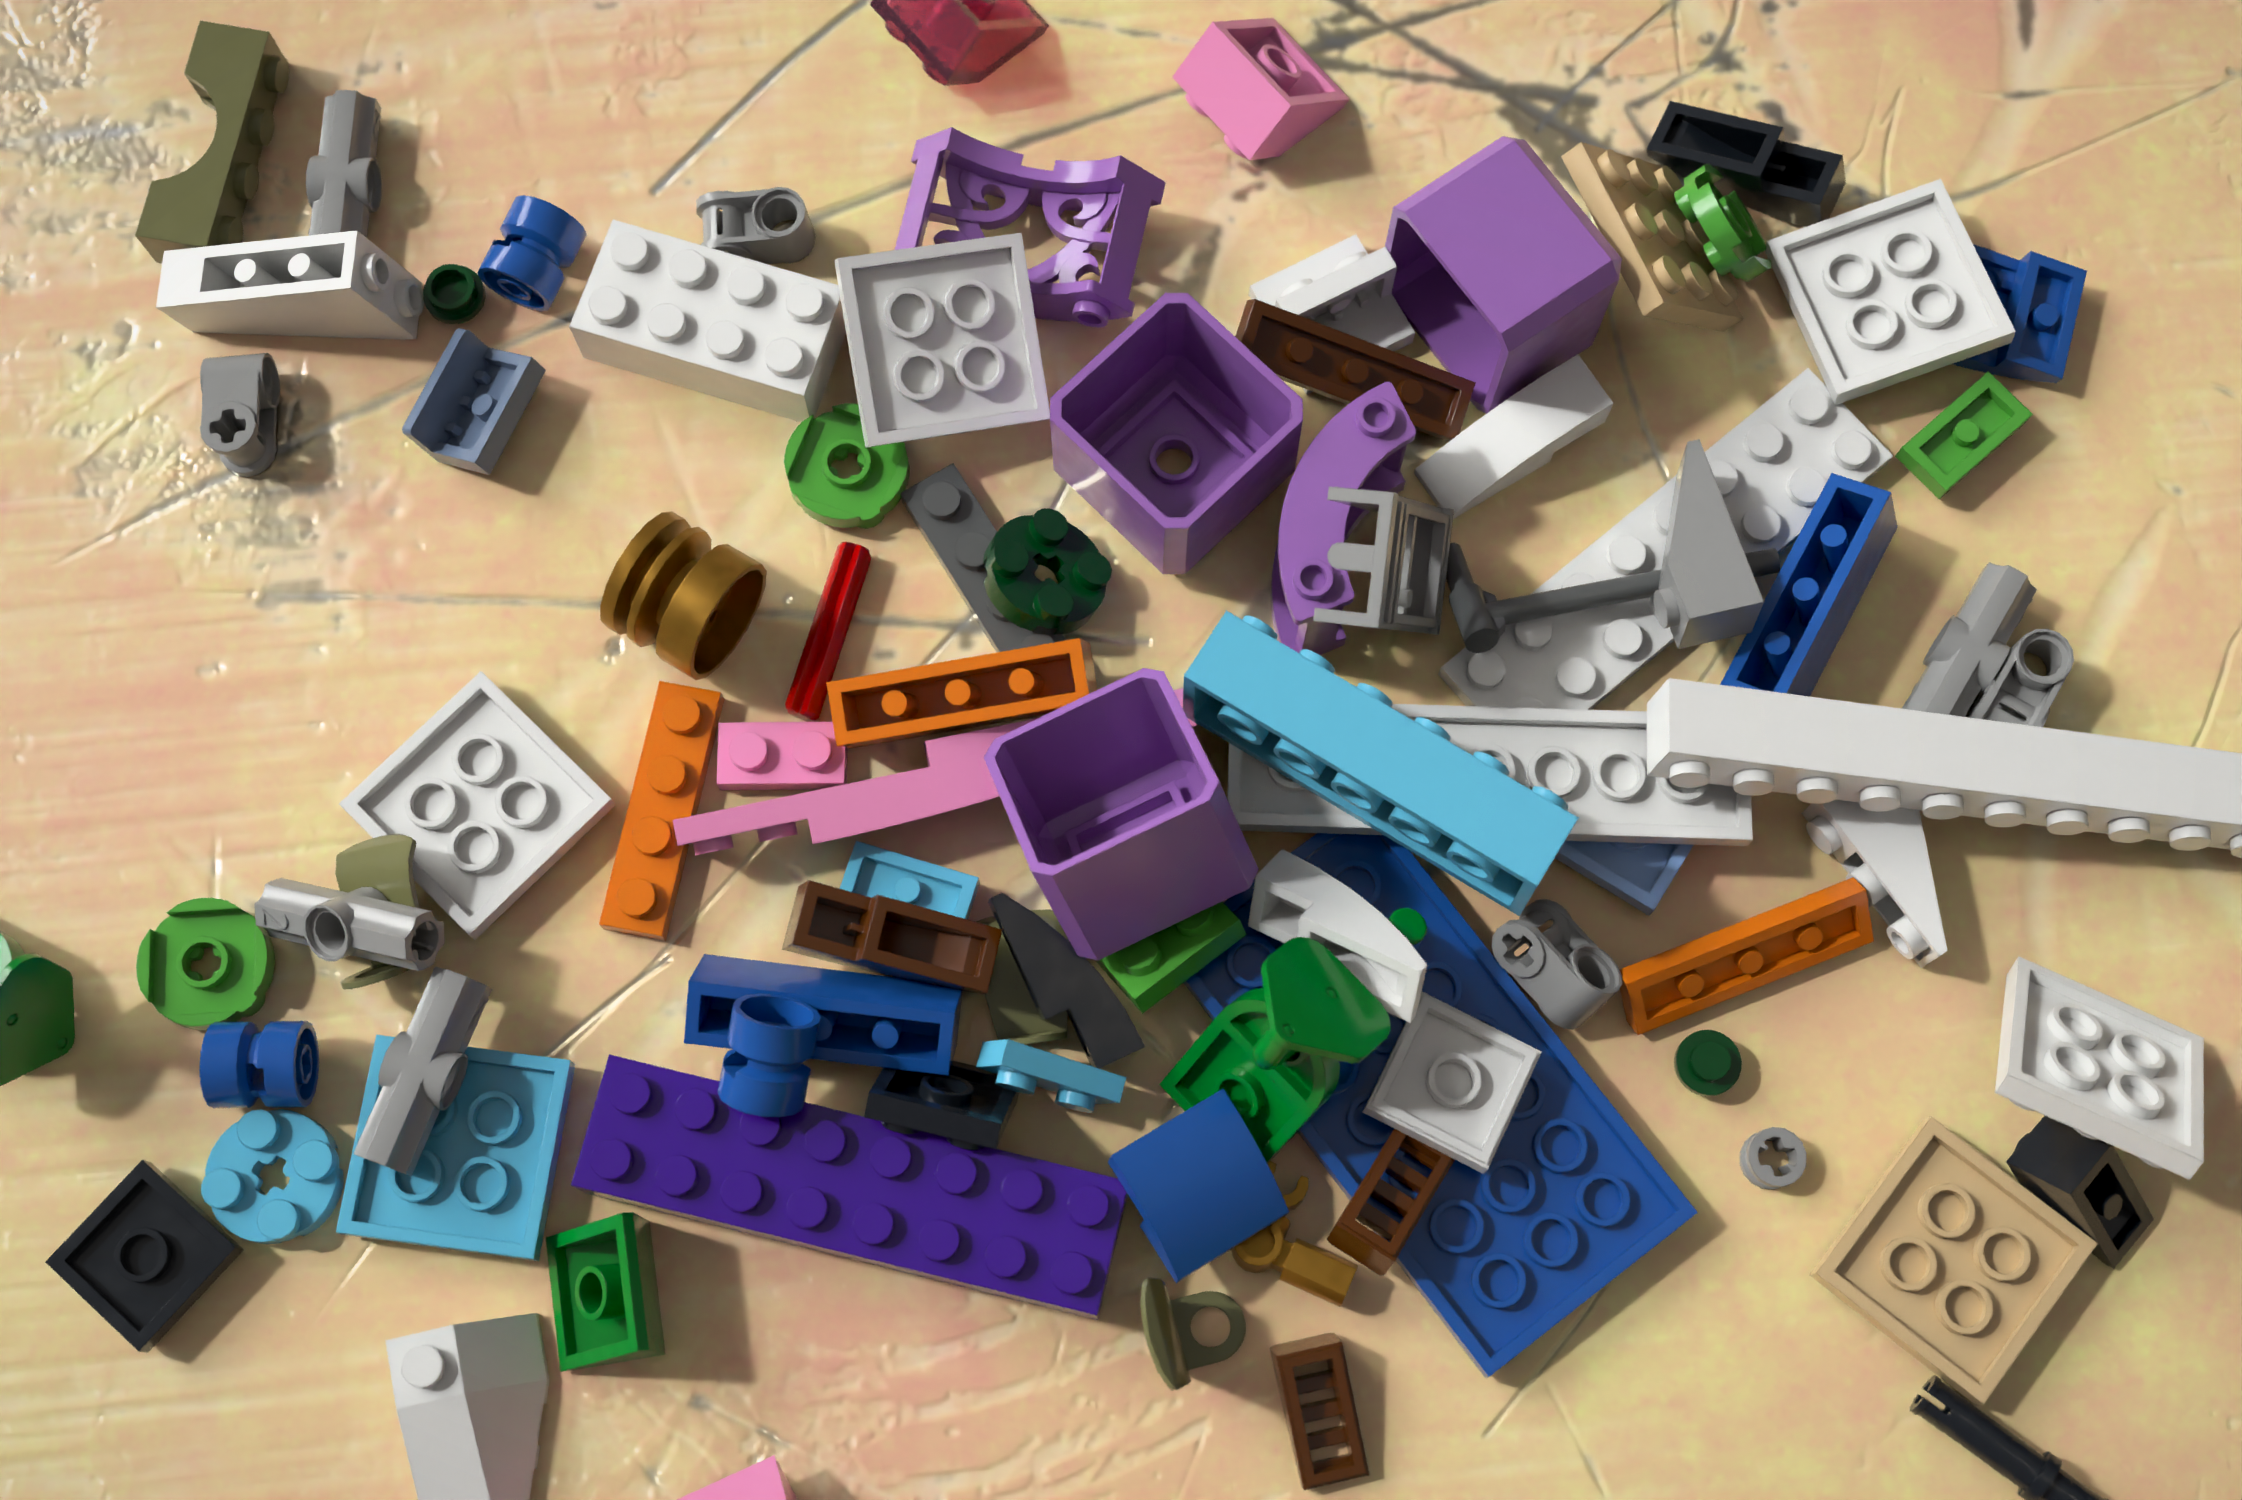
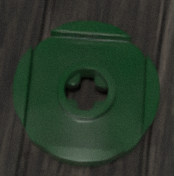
(1063, 549)

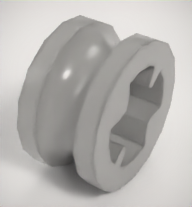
(1782, 1141)

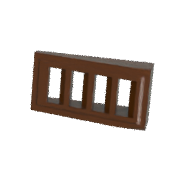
(1362, 1242)
(1309, 1351)

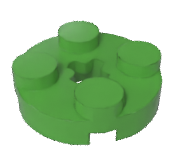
(1727, 223)
(838, 501)
(232, 991)

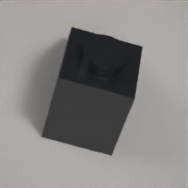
(2084, 1185)

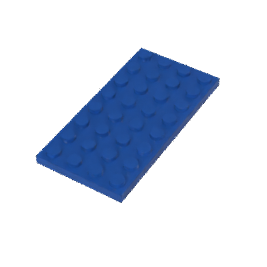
(1570, 1182)

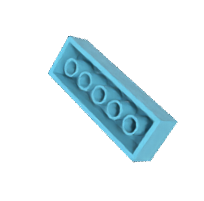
(1375, 761)

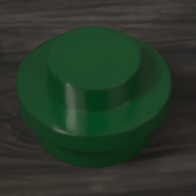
(453, 294)
(1707, 1063)

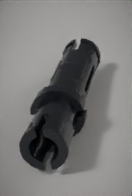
(2034, 1473)

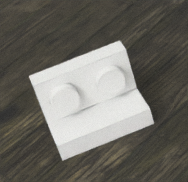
(1342, 291)

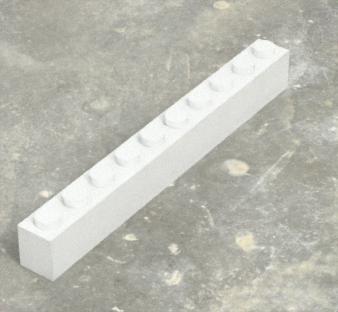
(1944, 765)

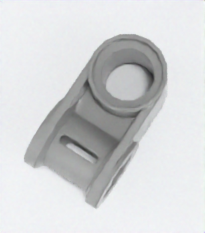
(748, 224)
(240, 410)
(2018, 693)
(1560, 967)

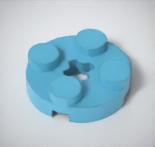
(234, 1180)

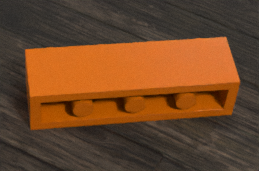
(960, 693)

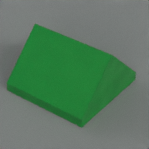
(605, 1293)

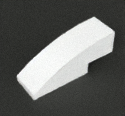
(1515, 437)
(1304, 901)

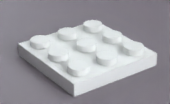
(1889, 292)
(942, 339)
(482, 802)
(2102, 1068)

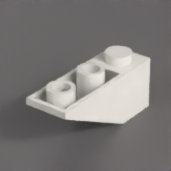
(1893, 865)

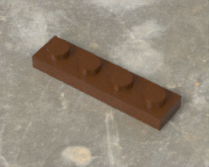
(1349, 367)

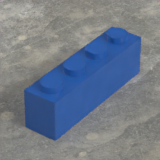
(1816, 589)
(862, 1014)

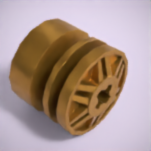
(682, 595)

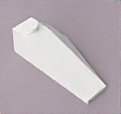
(471, 1406)

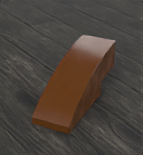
(891, 938)

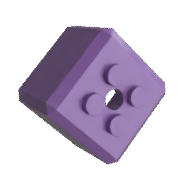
(1500, 270)
(1184, 387)
(1120, 814)

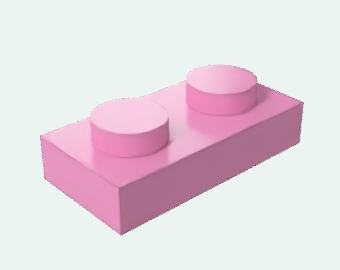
(779, 756)

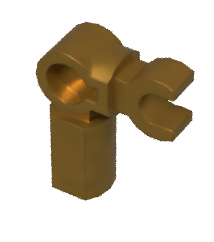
(1299, 1263)

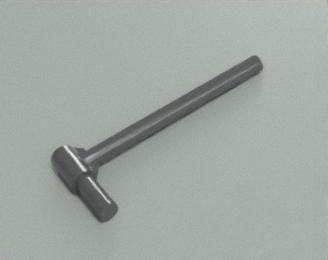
(1484, 618)

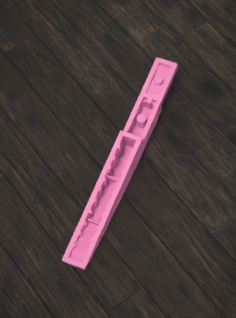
(952, 780)

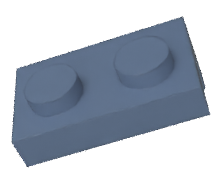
(472, 403)

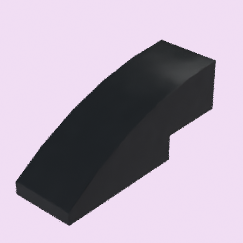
(1755, 162)
(1067, 982)

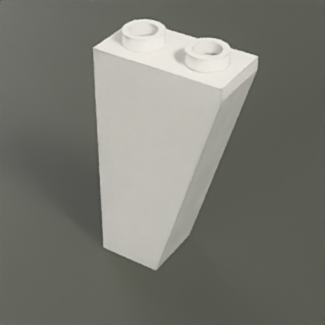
(292, 288)

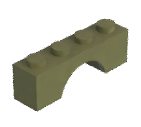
(240, 78)

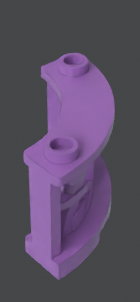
(1093, 187)
(1355, 451)

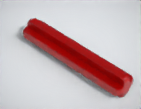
(828, 631)

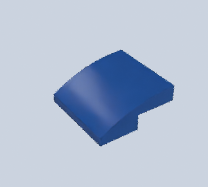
(2043, 308)
(1199, 1185)

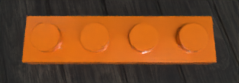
(664, 789)
(1746, 955)

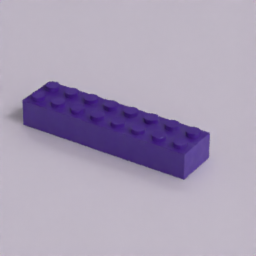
(854, 1189)

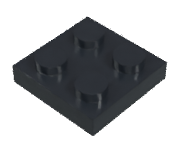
(958, 1105)
(144, 1256)

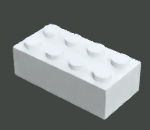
(710, 321)

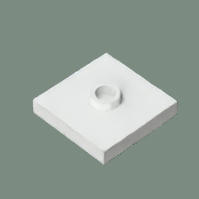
(1452, 1083)

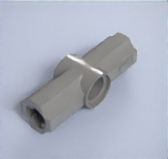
(345, 176)
(1972, 643)
(350, 924)
(423, 1071)

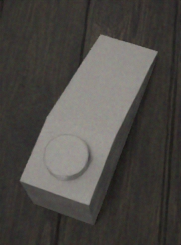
(1705, 575)

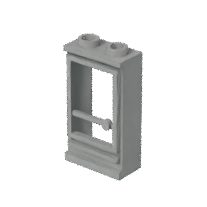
(1404, 563)

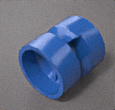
(535, 247)
(768, 1044)
(252, 1064)

